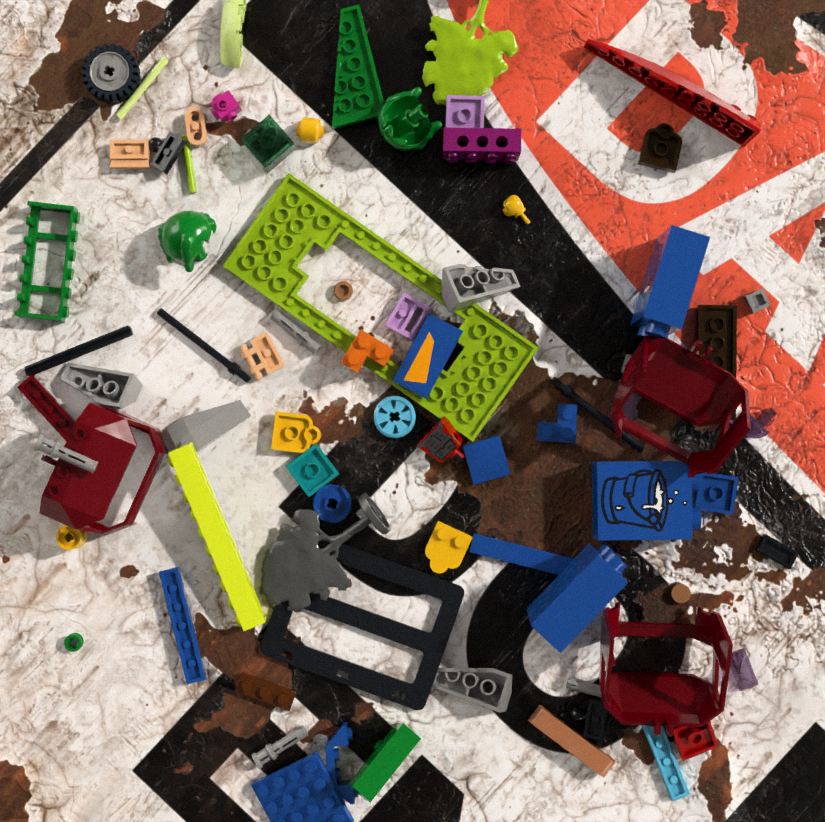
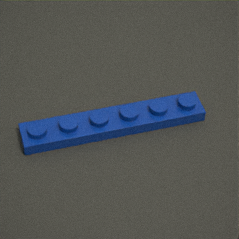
(182, 625)

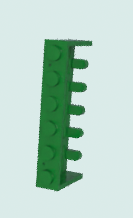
(29, 259)

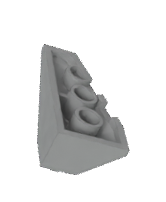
(207, 425)
(478, 685)

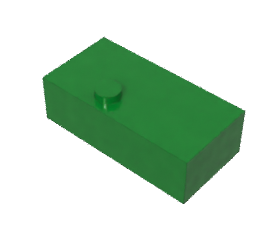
(384, 761)

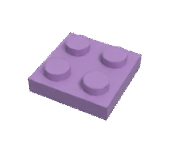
(465, 111)

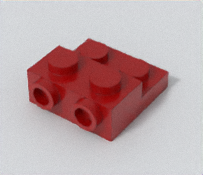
(694, 740)

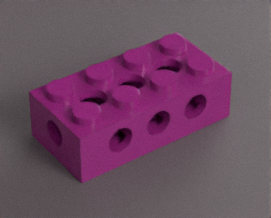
(488, 137)

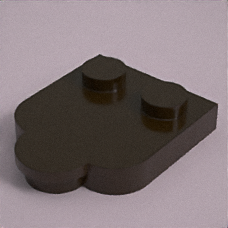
(661, 148)

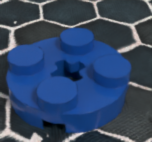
(328, 513)

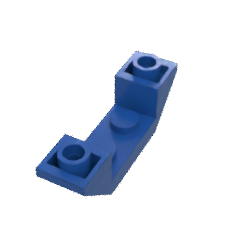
(340, 738)

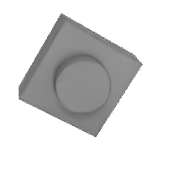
(757, 301)

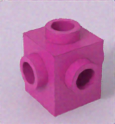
(225, 107)

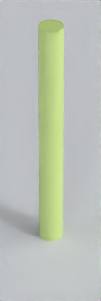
(141, 88)

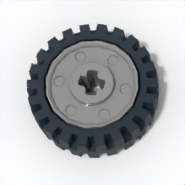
(97, 77)

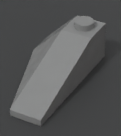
(471, 285)
(105, 386)

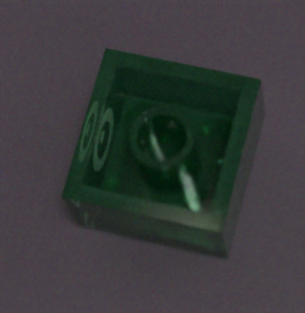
(268, 143)

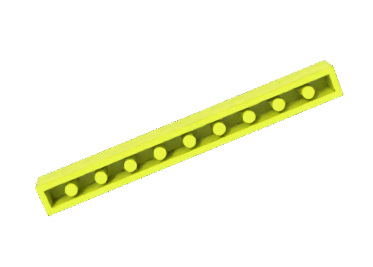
(217, 536)

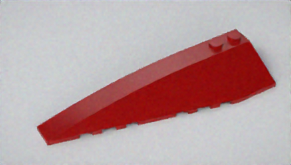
(681, 92)

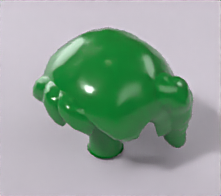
(406, 121)
(184, 237)

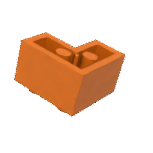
(366, 347)

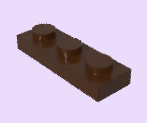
(265, 691)

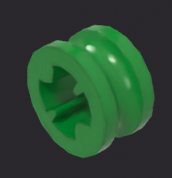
(68, 639)

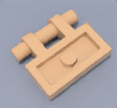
(267, 354)

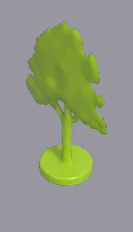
(462, 61)

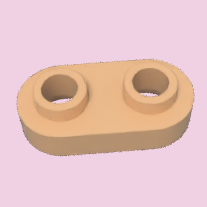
(196, 127)

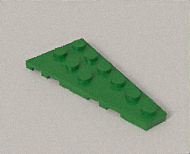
(356, 80)

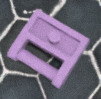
(403, 313)

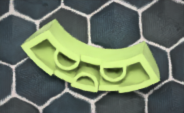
(230, 40)

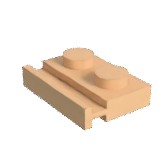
(129, 154)

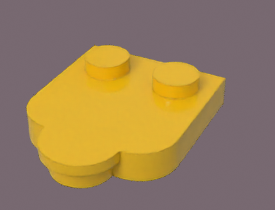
(293, 432)
(446, 547)

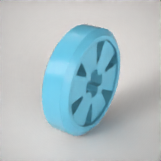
(392, 405)

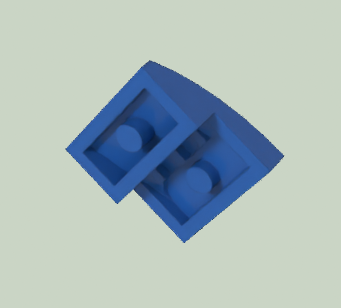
(486, 459)

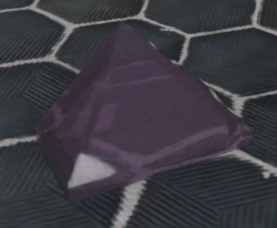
(742, 670)

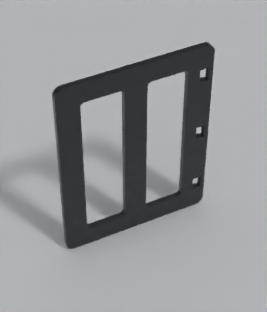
(360, 677)

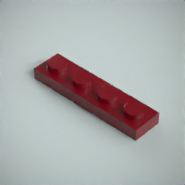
(47, 405)

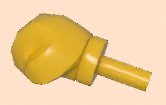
(514, 206)

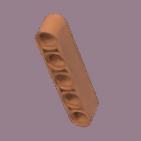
(571, 740)

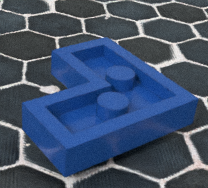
(563, 430)

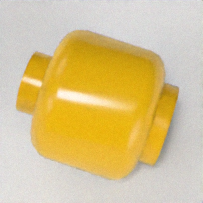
(309, 130)

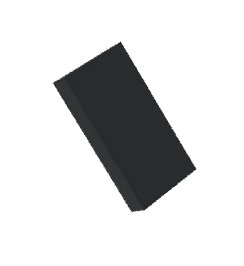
(776, 551)

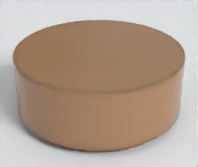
(343, 290)
(680, 593)

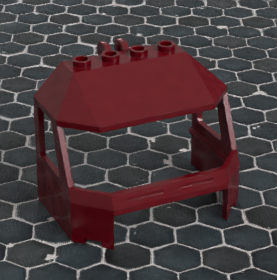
(689, 389)
(83, 498)
(664, 697)

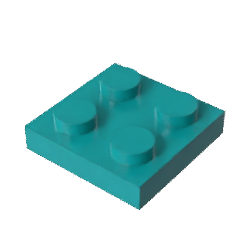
(312, 470)

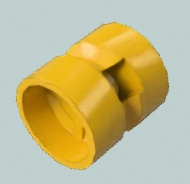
(71, 538)

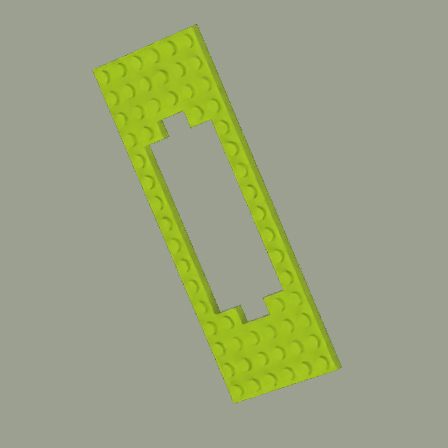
(299, 219)

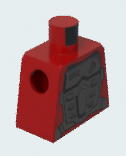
(442, 442)

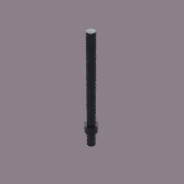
(233, 367)
(567, 391)

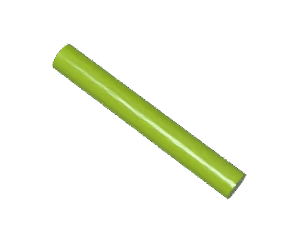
(189, 167)

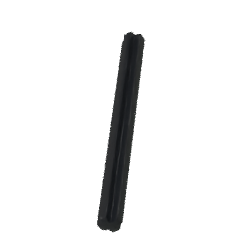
(78, 350)

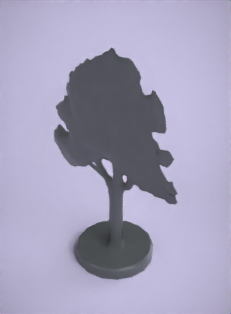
(298, 566)

